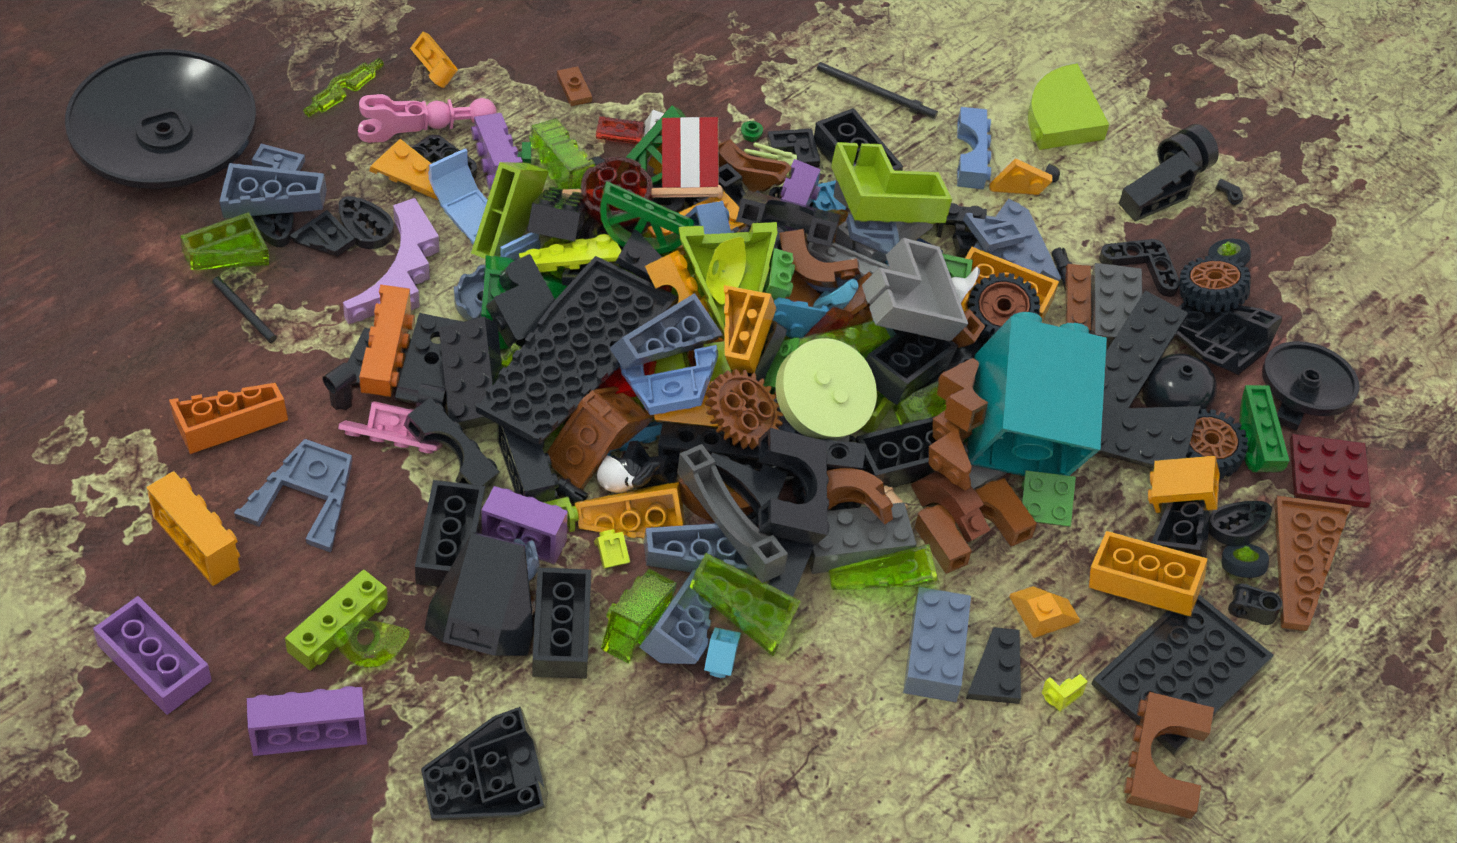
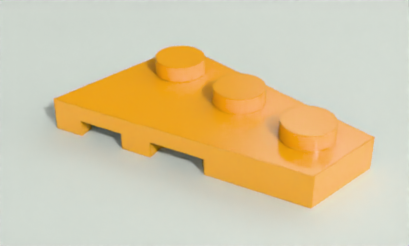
(405, 165)

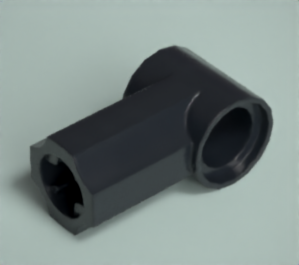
(339, 385)

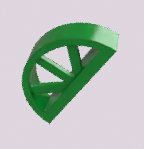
(651, 141)
(647, 211)
(1262, 428)

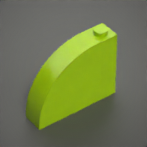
(1065, 110)
(508, 206)

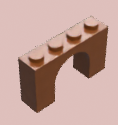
(1000, 506)
(1147, 784)

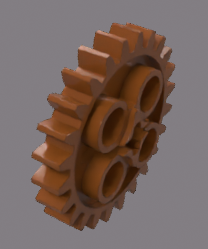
(742, 407)

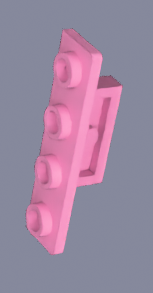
(387, 423)

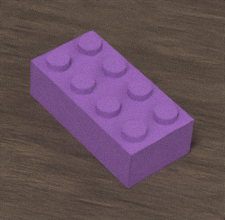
(152, 655)
(306, 720)

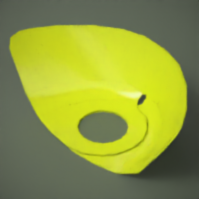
(731, 259)

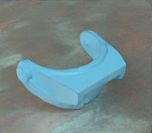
(839, 297)

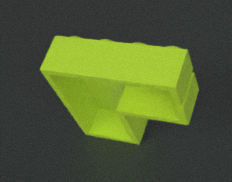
(888, 195)

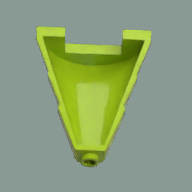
(700, 250)

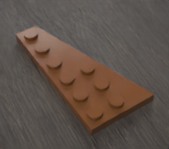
(1305, 549)

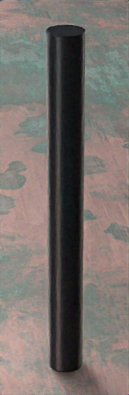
(244, 309)

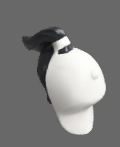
(624, 474)

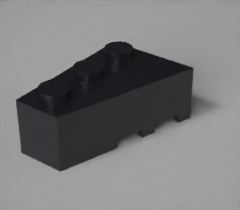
(1160, 187)

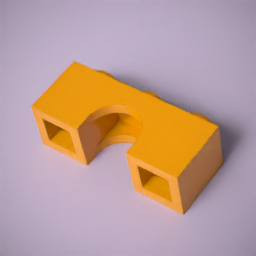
(673, 271)

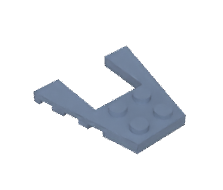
(311, 470)

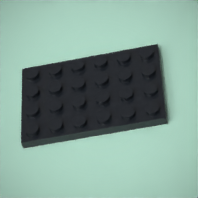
(1185, 658)

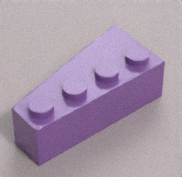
(493, 144)
(802, 185)

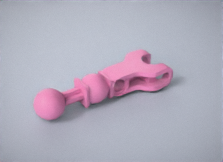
(412, 116)

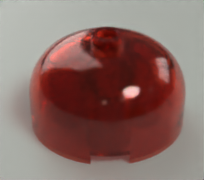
(620, 172)

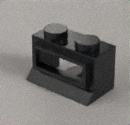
(956, 215)

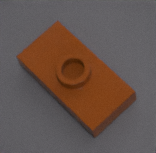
(574, 86)

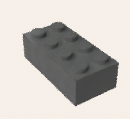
(1113, 298)
(860, 536)

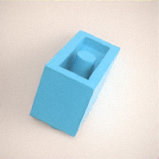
(722, 652)

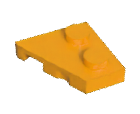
(1021, 179)

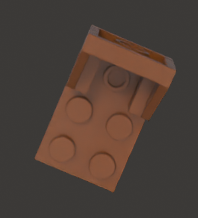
(597, 425)

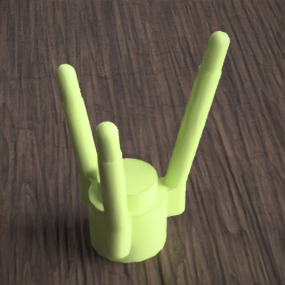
(781, 155)

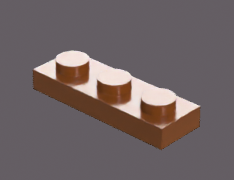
(1078, 294)

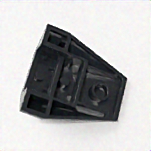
(1229, 337)

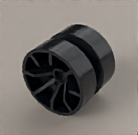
(1195, 143)

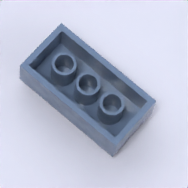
(937, 644)

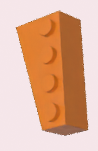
(387, 341)
(228, 415)

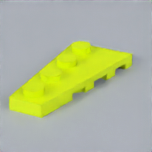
(575, 253)

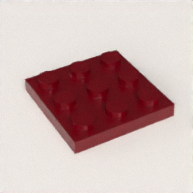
(1330, 470)

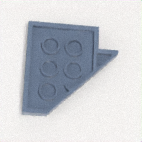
(1033, 251)

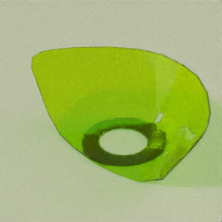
(385, 645)

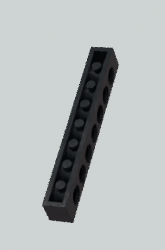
(681, 437)

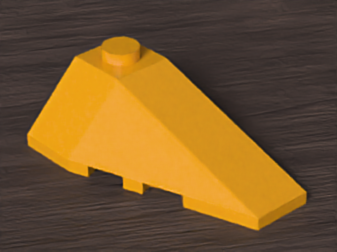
(633, 510)

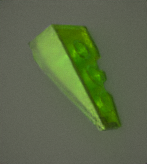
(894, 571)

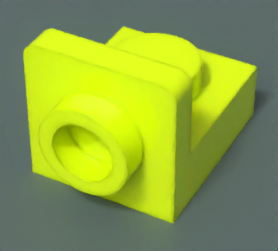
(612, 549)
(1066, 693)

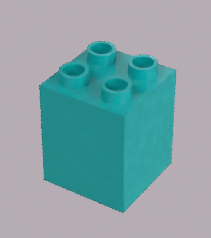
(1040, 396)

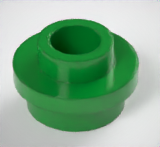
(751, 131)

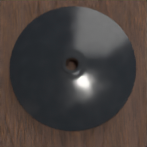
(1310, 378)

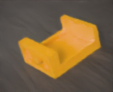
(1185, 481)

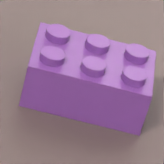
(521, 517)

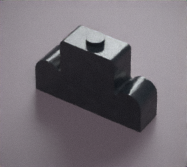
(523, 302)

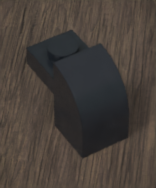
(664, 474)

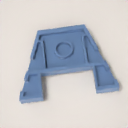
(674, 388)

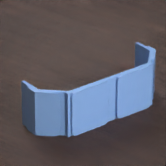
(466, 204)

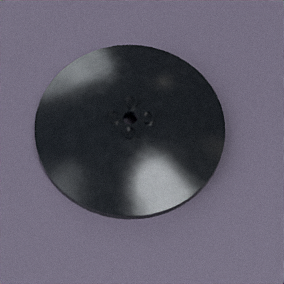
(126, 103)

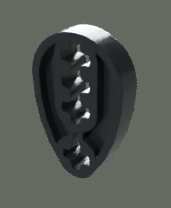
(364, 212)
(282, 222)
(1252, 521)

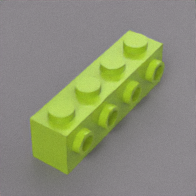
(353, 603)

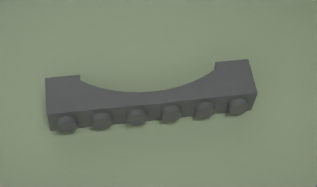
(758, 550)

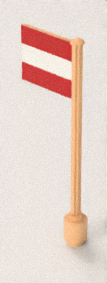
(688, 159)

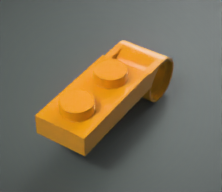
(434, 59)

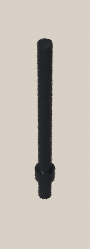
(914, 105)

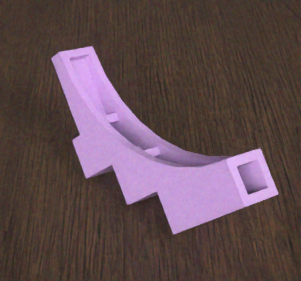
(410, 265)

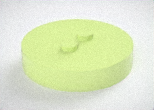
(826, 389)

